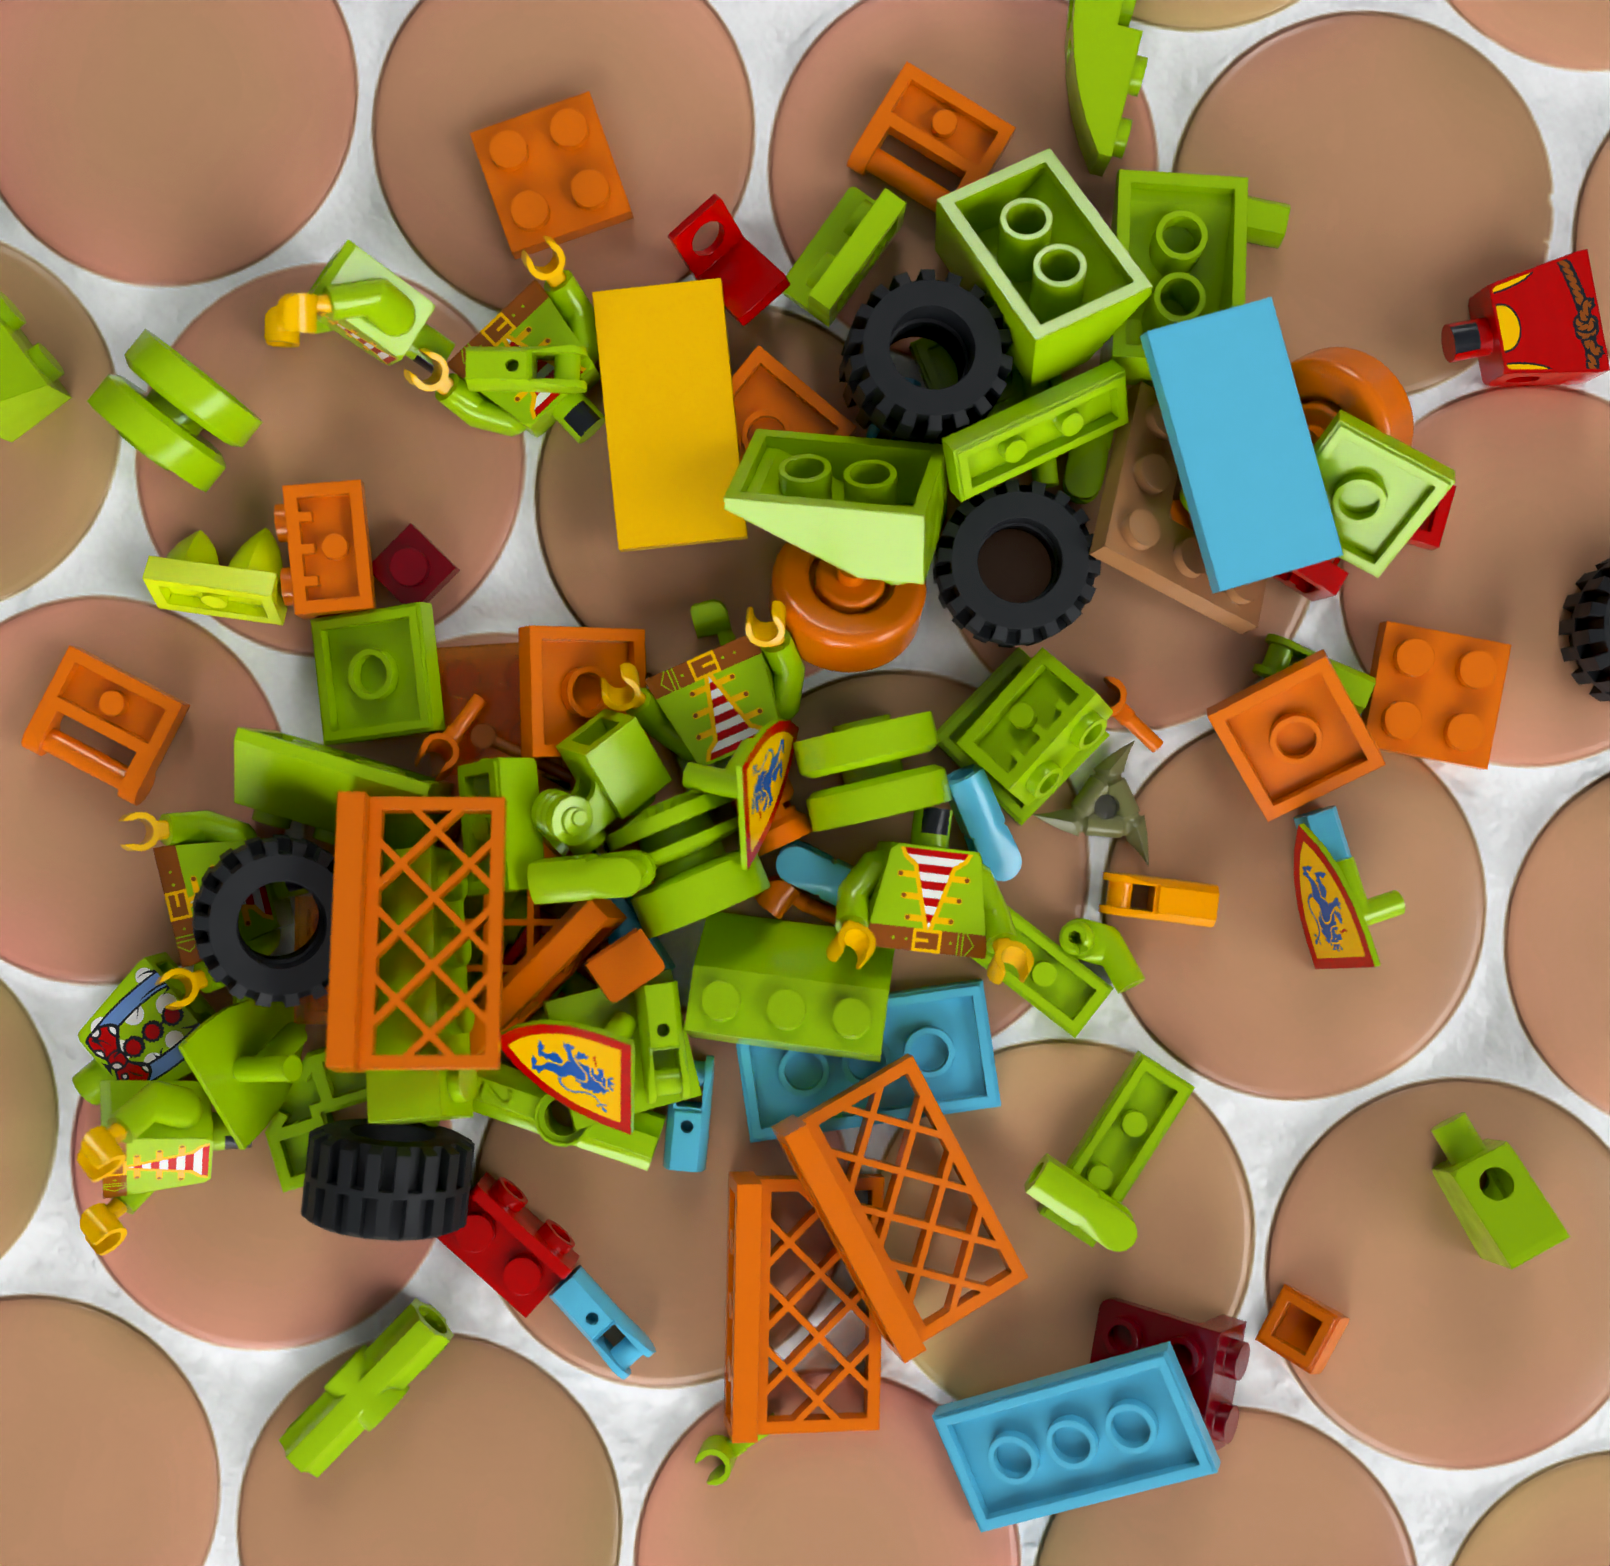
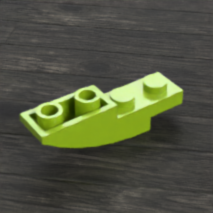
(1099, 76)

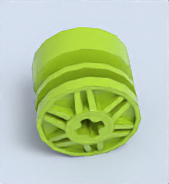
(691, 865)

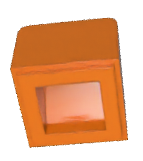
(625, 965)
(1302, 1329)

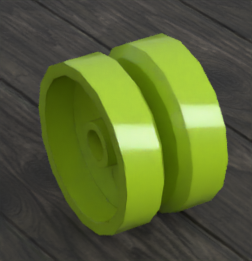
(174, 412)
(872, 770)

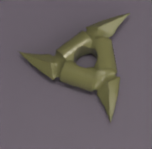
(1126, 818)

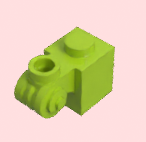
(613, 776)

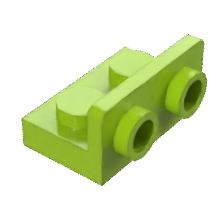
(844, 252)
(1036, 728)

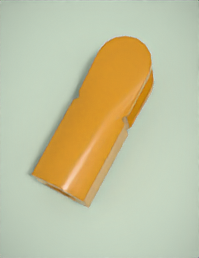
(1167, 899)

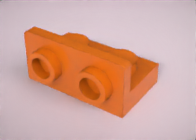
(326, 548)

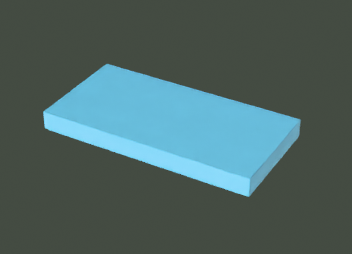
(1241, 444)
(936, 1024)
(1076, 1437)

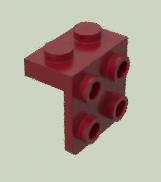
(1208, 1353)

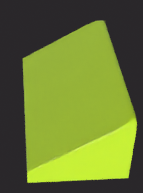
(518, 783)

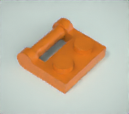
(935, 124)
(114, 706)

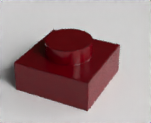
(413, 567)

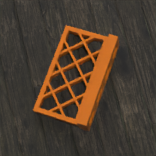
(357, 932)
(547, 959)
(852, 1231)
(750, 1321)

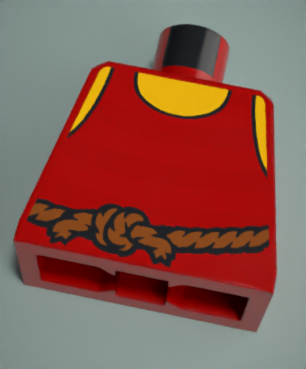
(1534, 327)

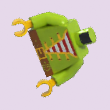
(364, 306)
(534, 318)
(719, 696)
(192, 846)
(927, 902)
(147, 1141)

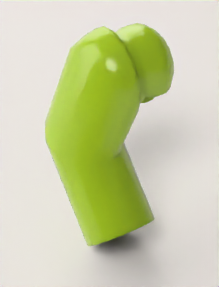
(1104, 947)

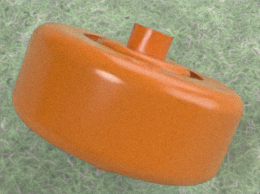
(1356, 384)
(841, 618)

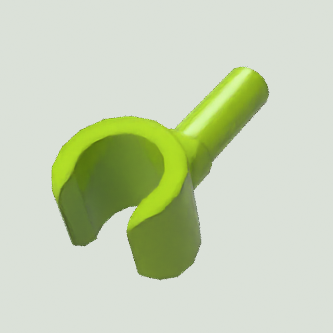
(711, 619)
(724, 1449)

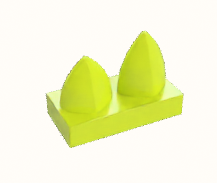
(197, 584)

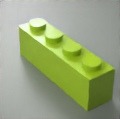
(422, 1094)

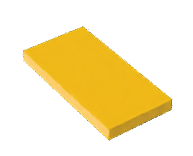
(668, 413)

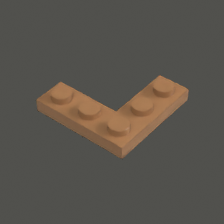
(1136, 528)

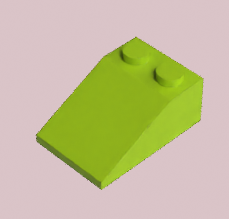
(1188, 244)
(846, 499)

